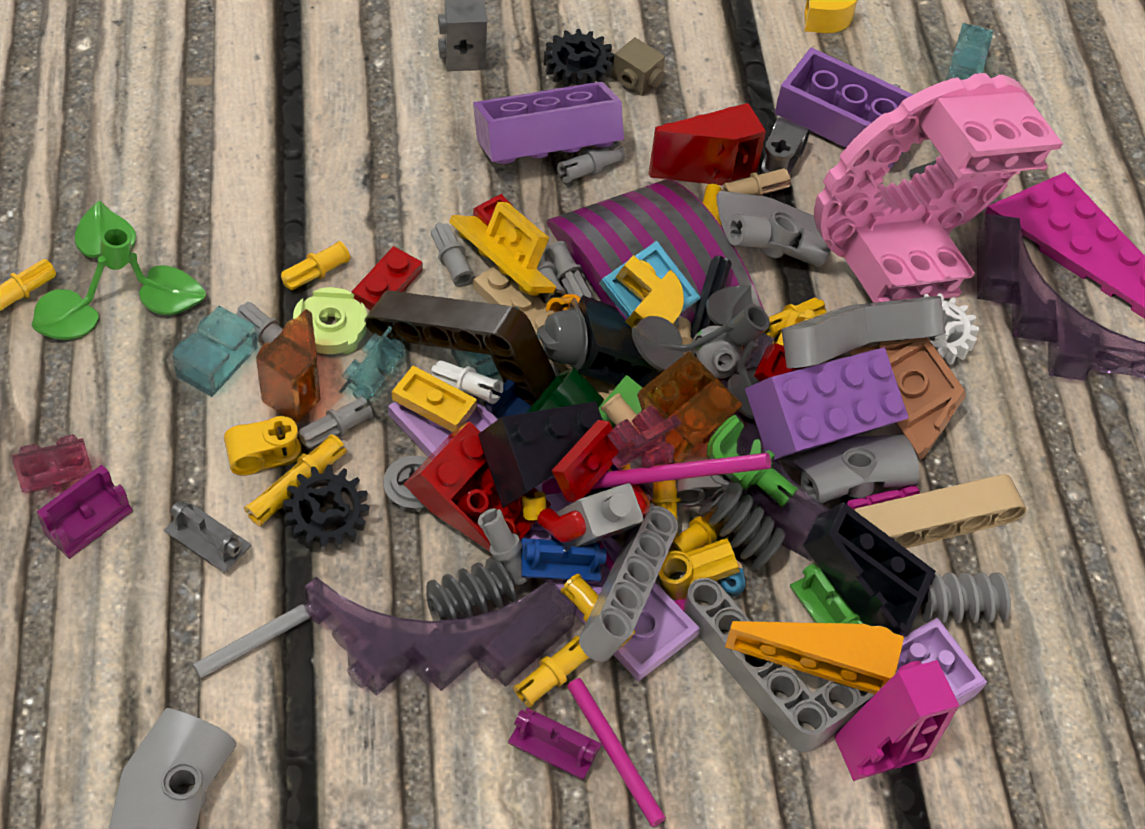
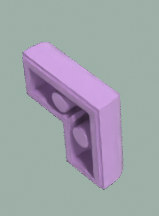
(935, 643)

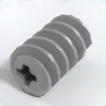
(967, 595)

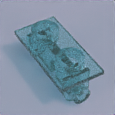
(380, 353)

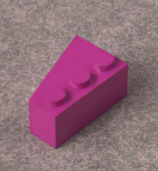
(899, 721)

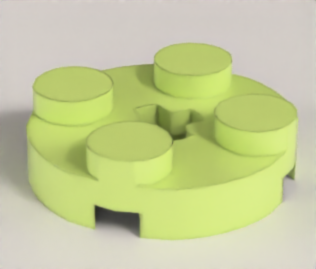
(348, 314)

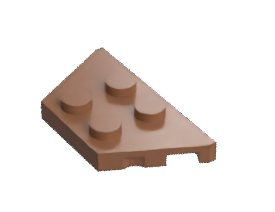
(926, 386)

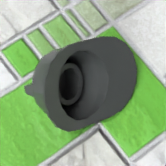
(565, 336)

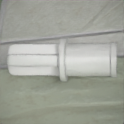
(468, 380)

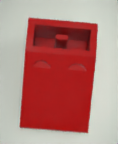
(709, 147)
(460, 487)

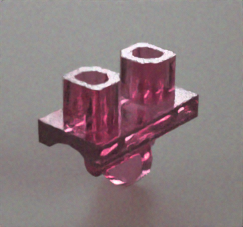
(648, 444)
(52, 464)

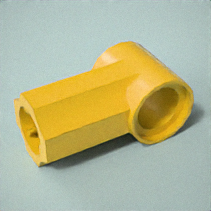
(711, 562)

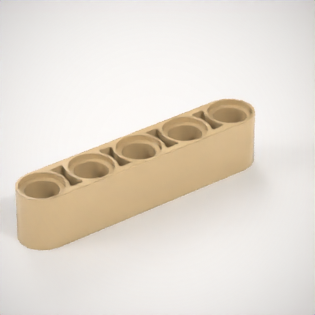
(948, 511)

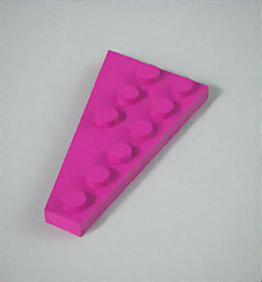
(1078, 236)

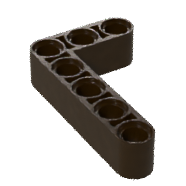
(468, 327)

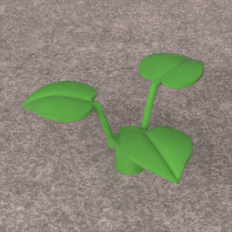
(110, 238)

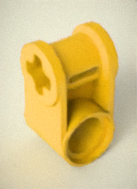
(260, 446)

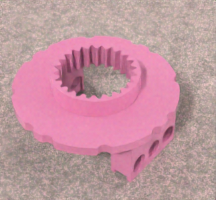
(900, 233)

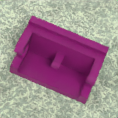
(84, 512)

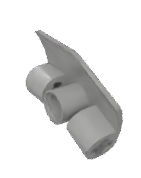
(771, 227)
(855, 465)
(173, 753)

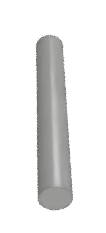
(250, 641)

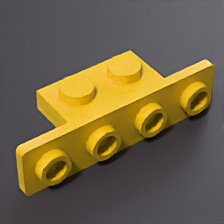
(511, 244)

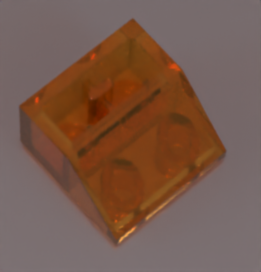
(290, 369)
(695, 399)

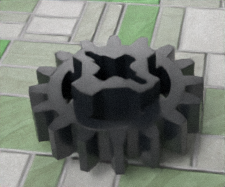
(578, 58)
(314, 499)

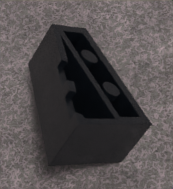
(530, 444)
(869, 568)

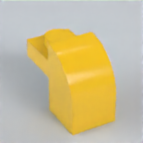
(828, 15)
(658, 296)

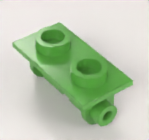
(822, 598)

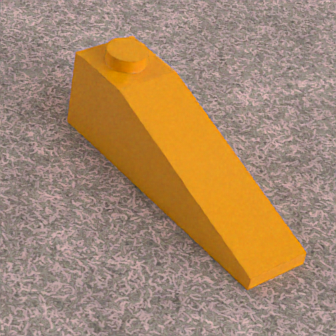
(837, 652)

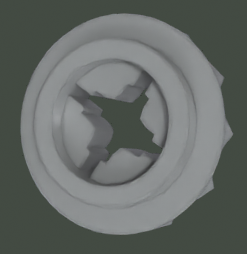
(396, 476)

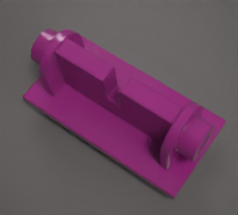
(554, 743)

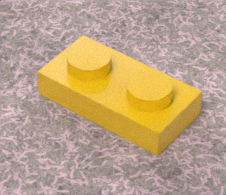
(434, 399)

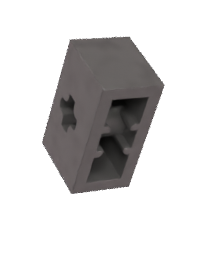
(464, 35)

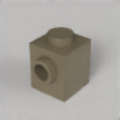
(638, 66)

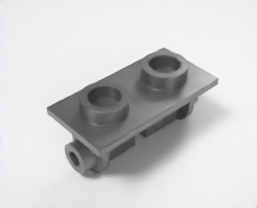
(206, 536)

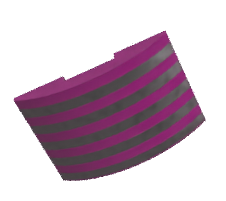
(665, 212)

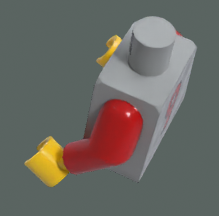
(591, 517)

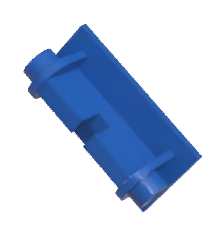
(548, 560)

